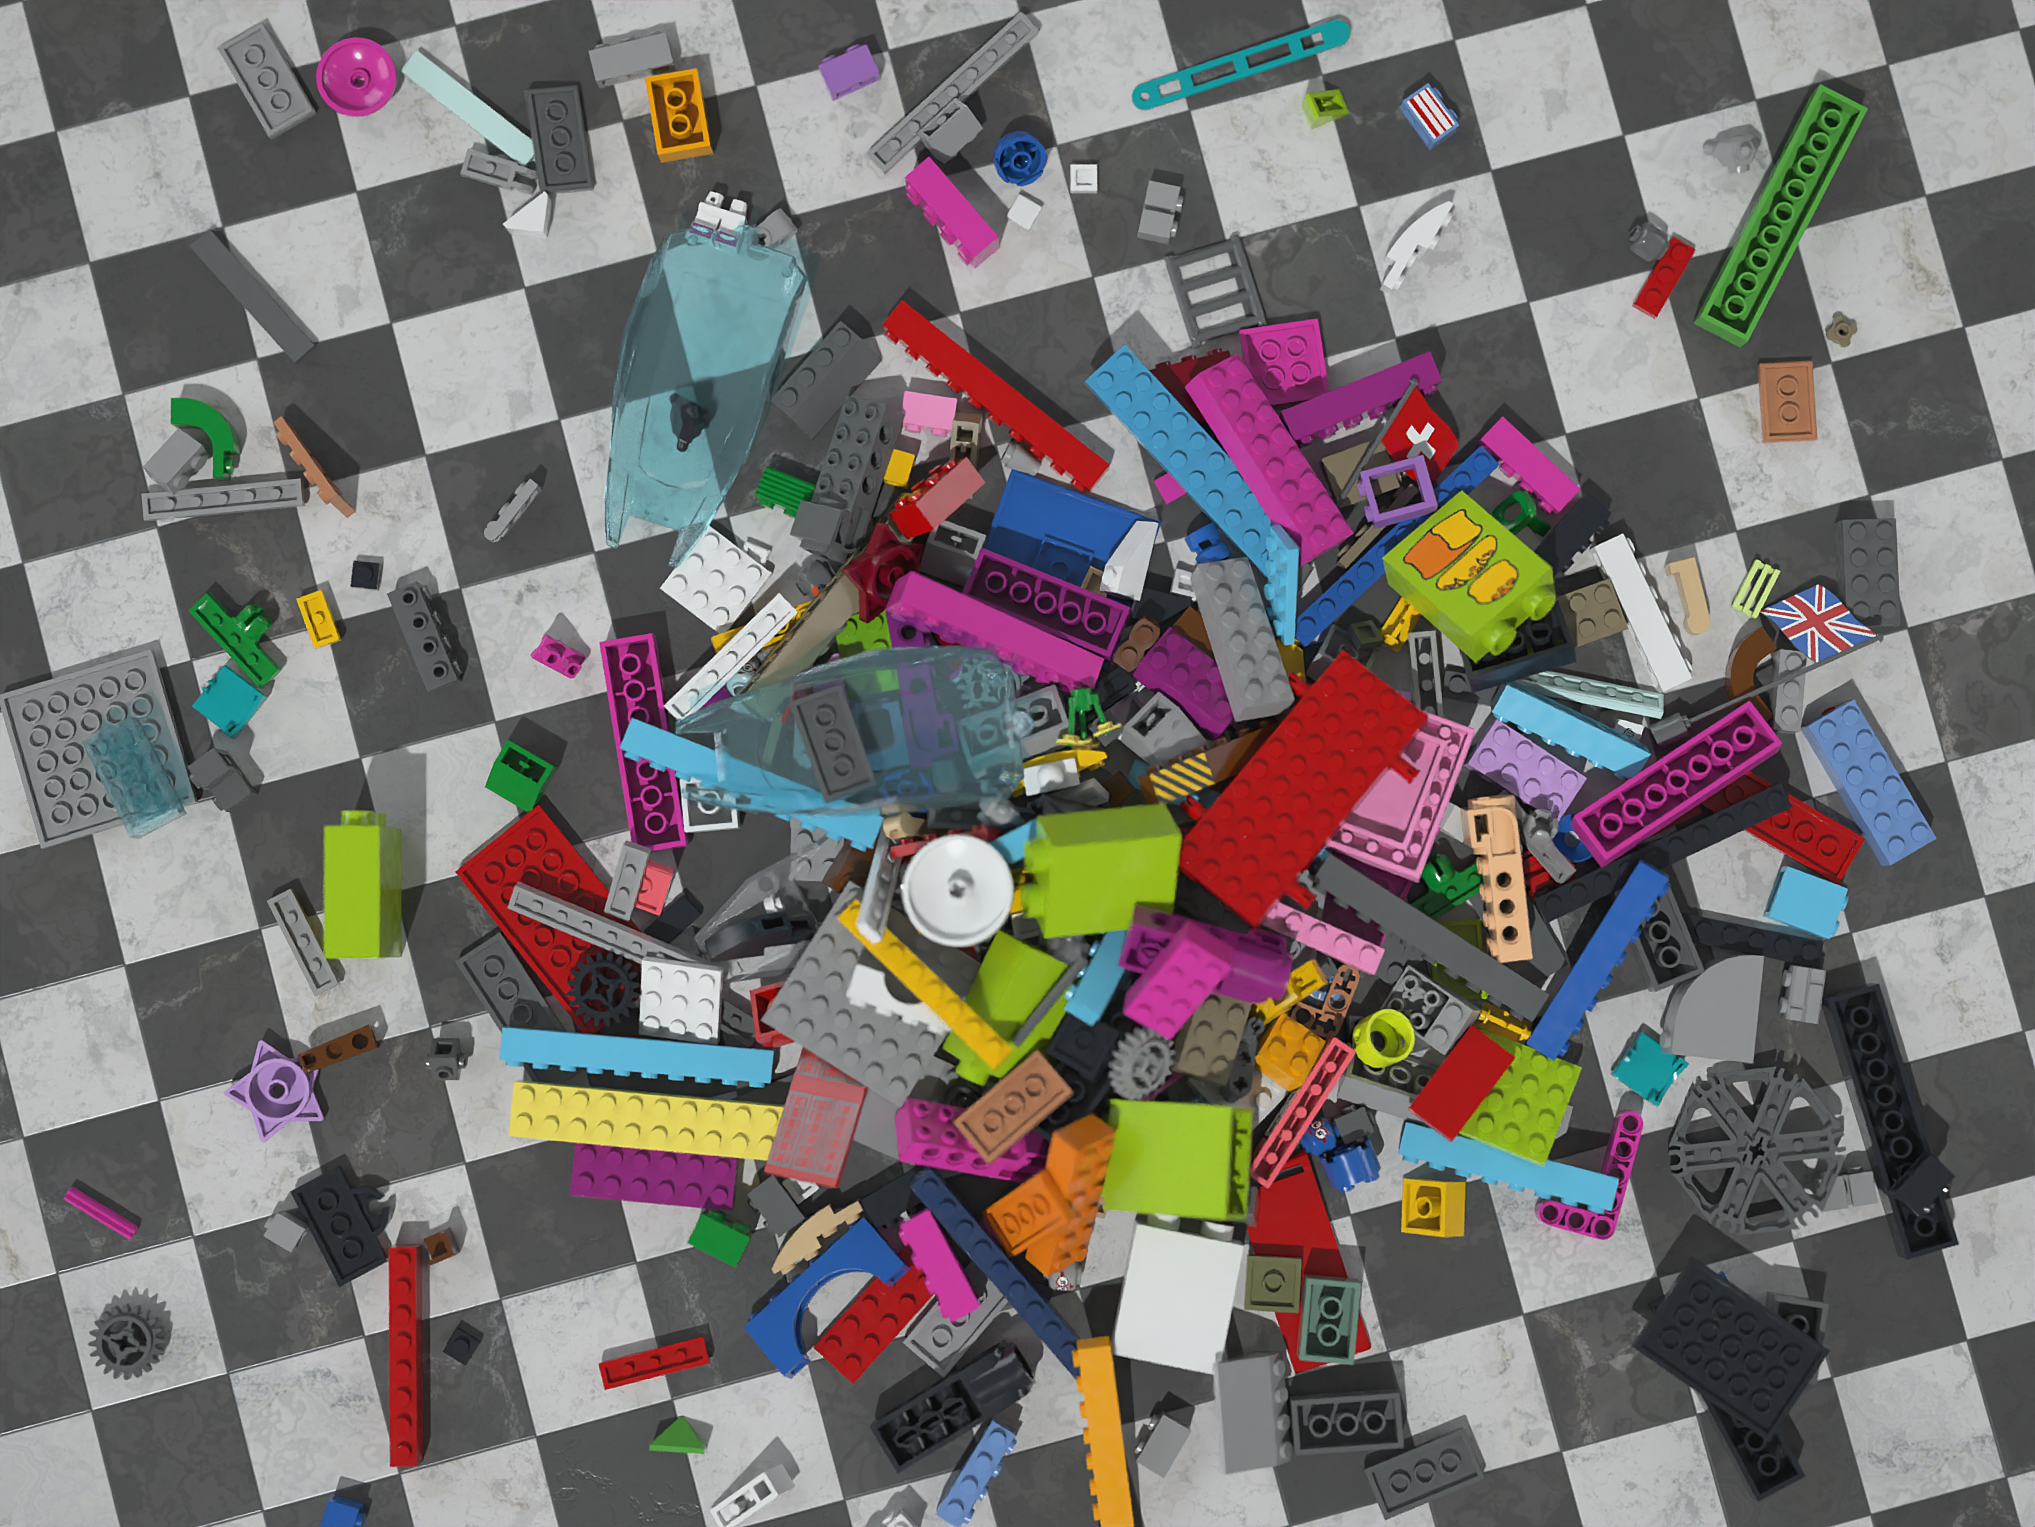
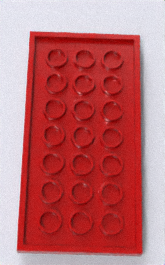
(543, 858)

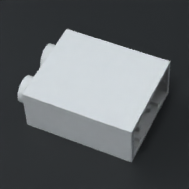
(1177, 1293)

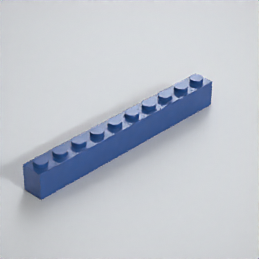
(1371, 565)

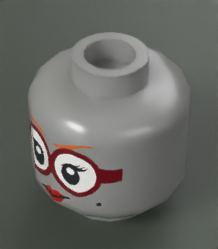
(1066, 1279)

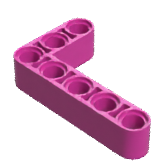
(1611, 1160)

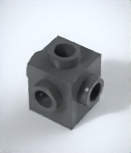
(445, 1059)

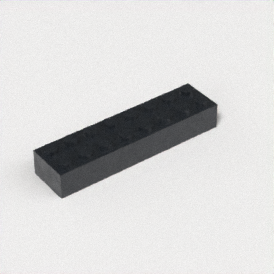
(1761, 1464)

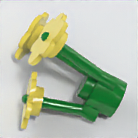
(1080, 702)

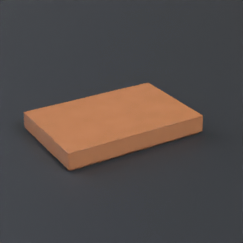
(1787, 402)

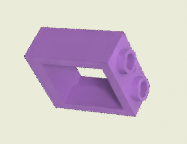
(1429, 502)

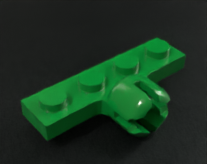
(239, 636)
(1447, 886)

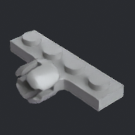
(1537, 834)

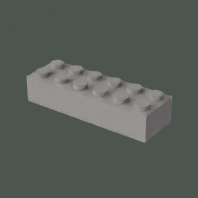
(1241, 639)

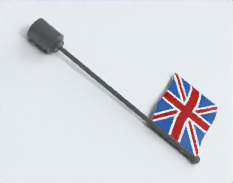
(1814, 625)

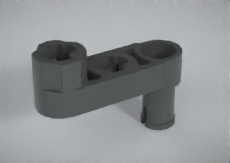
(1243, 1075)

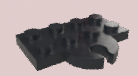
(343, 1223)

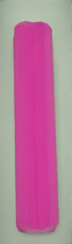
(101, 1213)

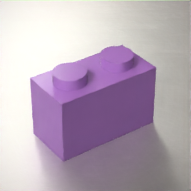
(849, 71)

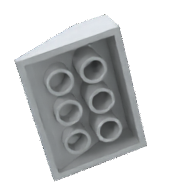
(877, 1115)
(1252, 1412)

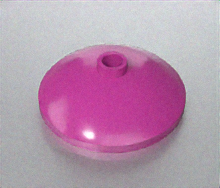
(346, 64)

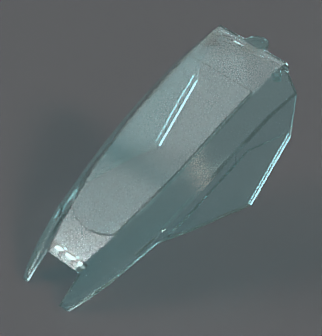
(717, 332)
(930, 720)

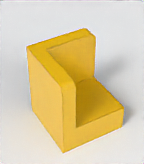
(899, 469)

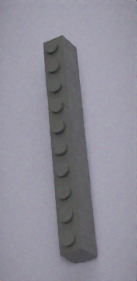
(1428, 936)

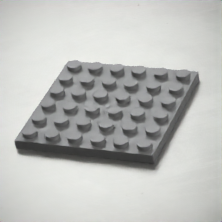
(47, 735)
(854, 1039)

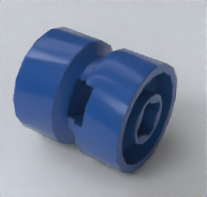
(1217, 552)

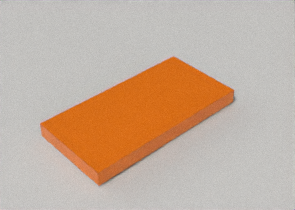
(1028, 1214)

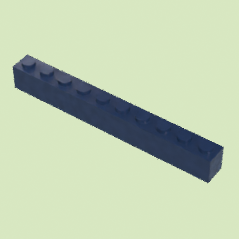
(997, 1265)

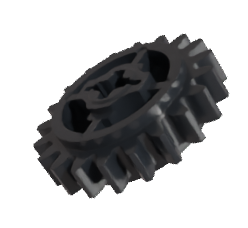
(582, 999)

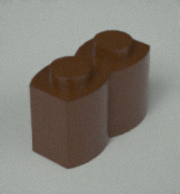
(1141, 637)

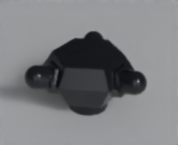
(687, 420)

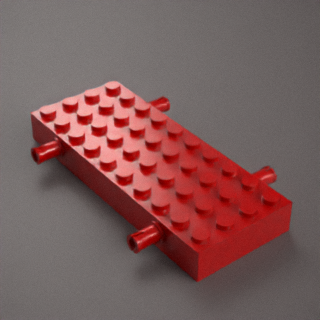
(1299, 789)

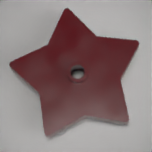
(880, 568)

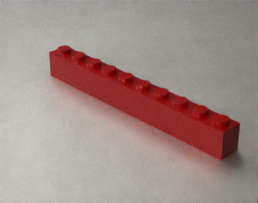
(996, 397)

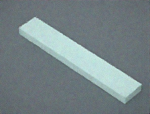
(469, 109)
(1596, 693)

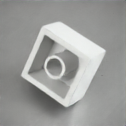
(705, 817)

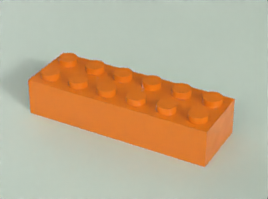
(1078, 1168)

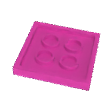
(1286, 361)

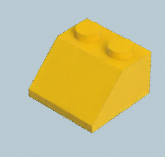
(1433, 1207)

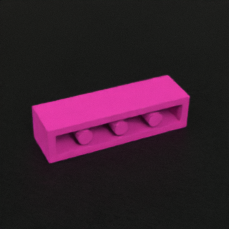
(1529, 467)

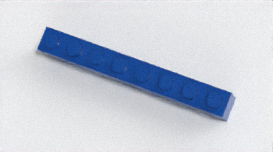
(1598, 959)

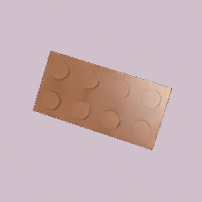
(1013, 1107)

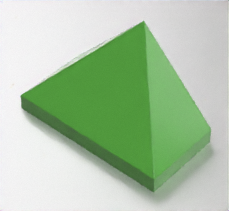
(679, 1438)

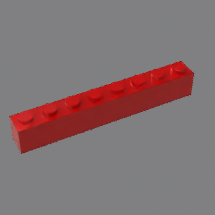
(405, 1355)

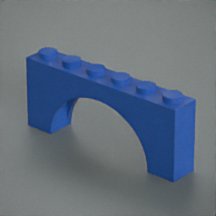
(780, 1323)

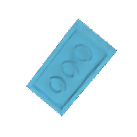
(1282, 583)

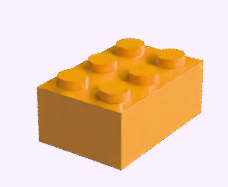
(678, 115)

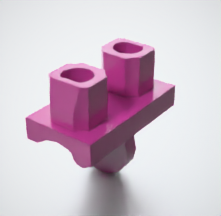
(558, 656)

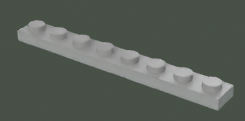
(959, 85)
(594, 927)

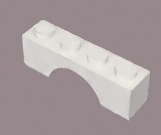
(869, 988)

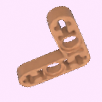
(1327, 1010)

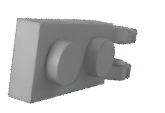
(496, 171)
(512, 511)

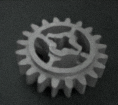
(115, 1339)

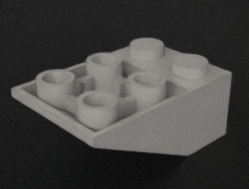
(1161, 732)
(1432, 1008)

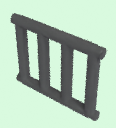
(1242, 270)

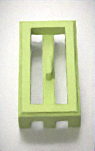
(1773, 576)

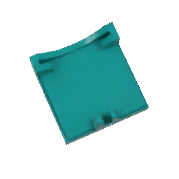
(229, 701)
(1648, 1069)

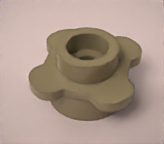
(1842, 339)

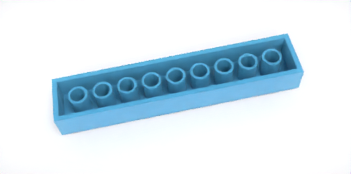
(1183, 451)

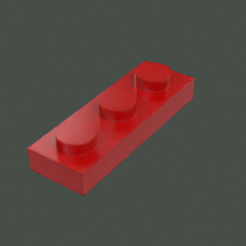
(1664, 278)

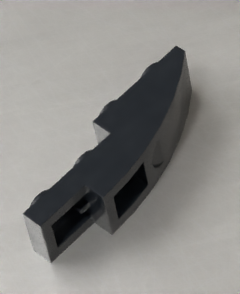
(755, 934)

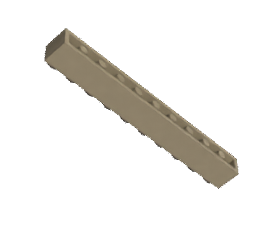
(817, 624)

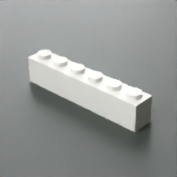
(1643, 617)

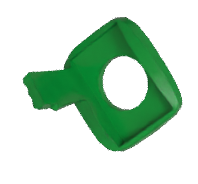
(1526, 517)

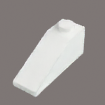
(1128, 565)
(753, 1497)

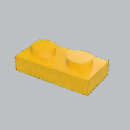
(318, 619)

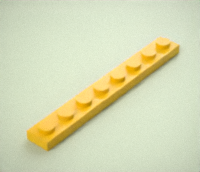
(931, 991)

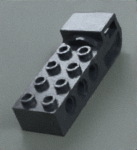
(954, 1405)

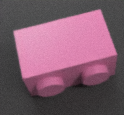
(928, 413)

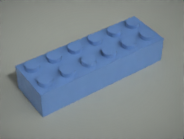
(1868, 783)

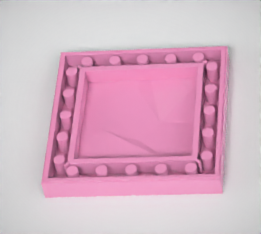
(1402, 819)

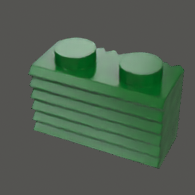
(783, 491)

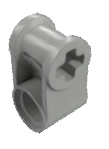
(776, 229)

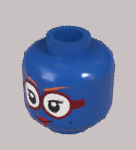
(1320, 1137)

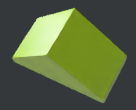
(1324, 107)

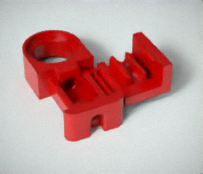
(1536, 875)

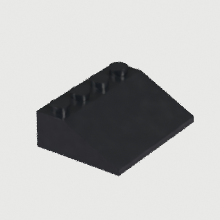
(1535, 649)

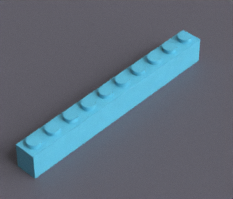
(700, 763)
(636, 1055)

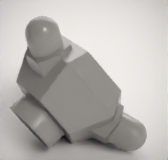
(1735, 152)
(1000, 814)

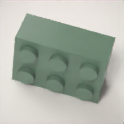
(1328, 1319)

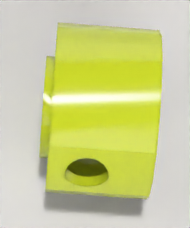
(1393, 1028)

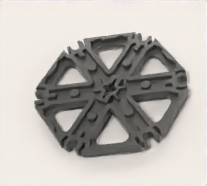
(1781, 1149)

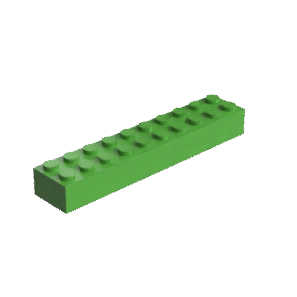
(1780, 216)

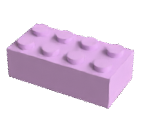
(1524, 770)

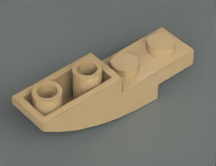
(806, 1238)

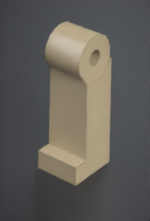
(1691, 595)
(903, 826)

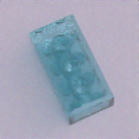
(134, 777)

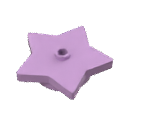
(258, 1093)

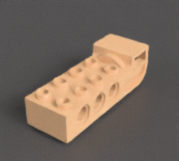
(1499, 852)

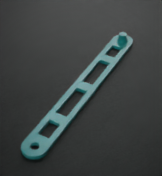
(1333, 33)

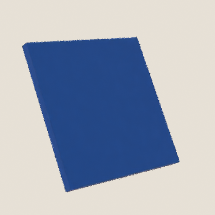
(1058, 530)

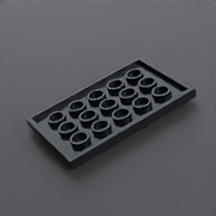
(1730, 1348)

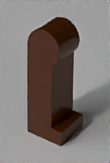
(339, 1049)

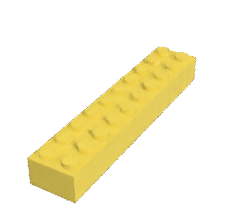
(643, 1119)

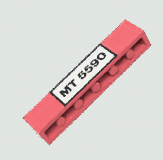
(1299, 1112)

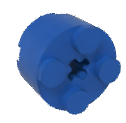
(1351, 1164)

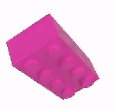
(951, 213)
(1178, 980)
(941, 1265)

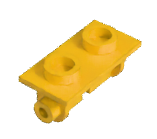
(1399, 625)
(1503, 1023)

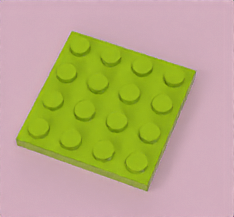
(1525, 1103)

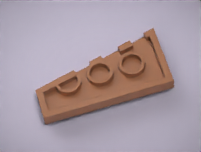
(314, 471)

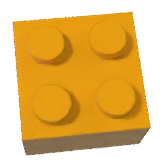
(1287, 1052)

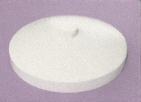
(958, 890)

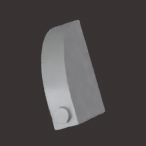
(1716, 1011)

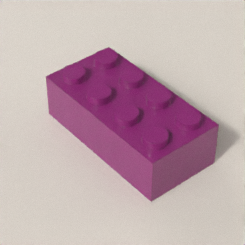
(1188, 681)

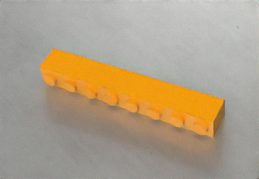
(1103, 1432)

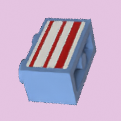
(1429, 116)

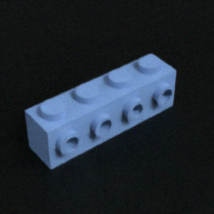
(975, 1473)

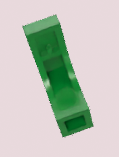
(194, 414)

